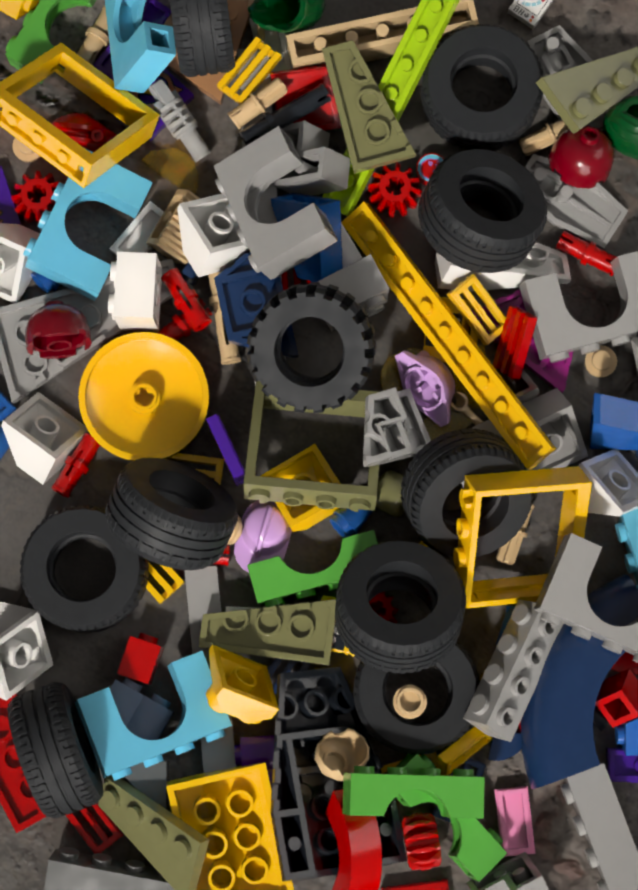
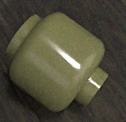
(389, 494)

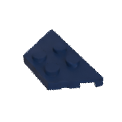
(241, 298)

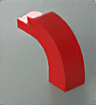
(358, 847)

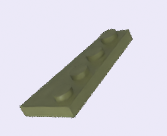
(591, 88)
(366, 119)
(283, 632)
(159, 835)

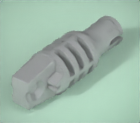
(178, 119)

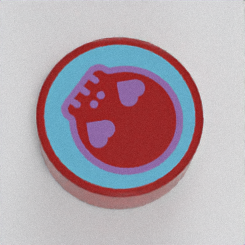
(426, 166)

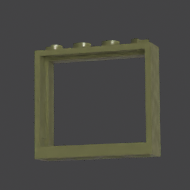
(301, 492)

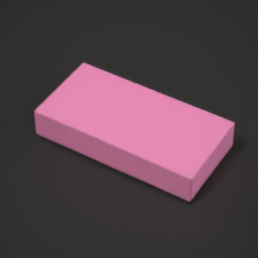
(514, 820)

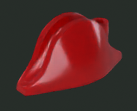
(84, 130)

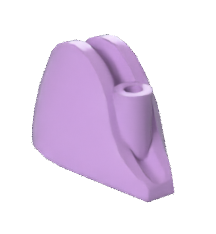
(429, 384)

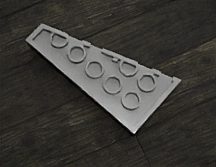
(27, 371)

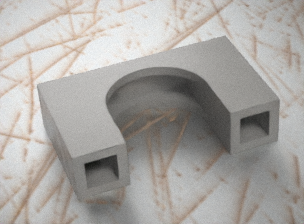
(243, 181)
(559, 333)
(566, 599)

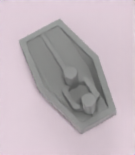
(557, 53)
(580, 211)

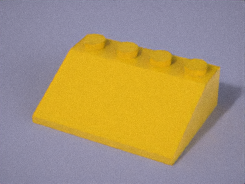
(235, 815)

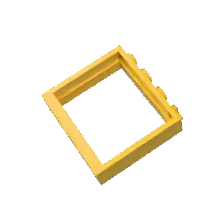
(53, 143)
(572, 520)

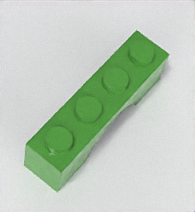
(35, 35)
(275, 580)
(371, 792)
(472, 846)

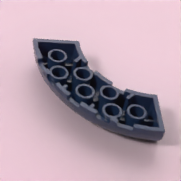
(561, 710)

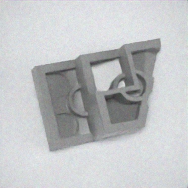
(392, 427)

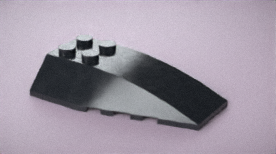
(309, 708)

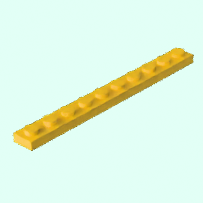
(449, 337)

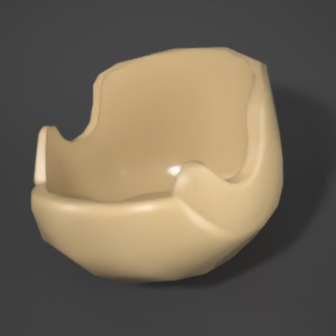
(340, 753)

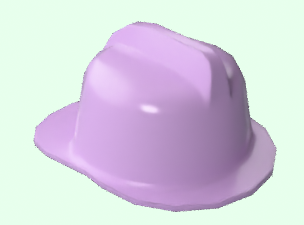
(263, 534)

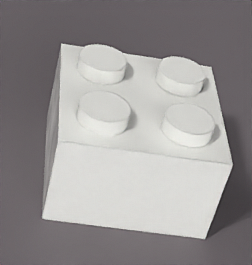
(137, 291)

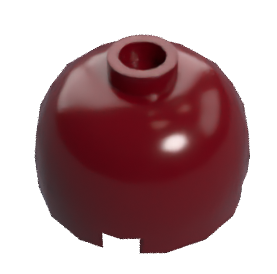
(582, 157)
(57, 331)

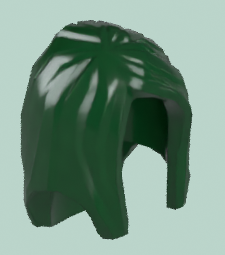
(286, 15)
(622, 126)

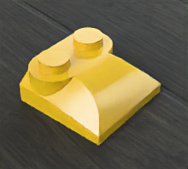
(306, 466)
(240, 687)

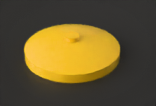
(143, 396)

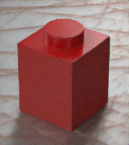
(141, 658)
(619, 698)

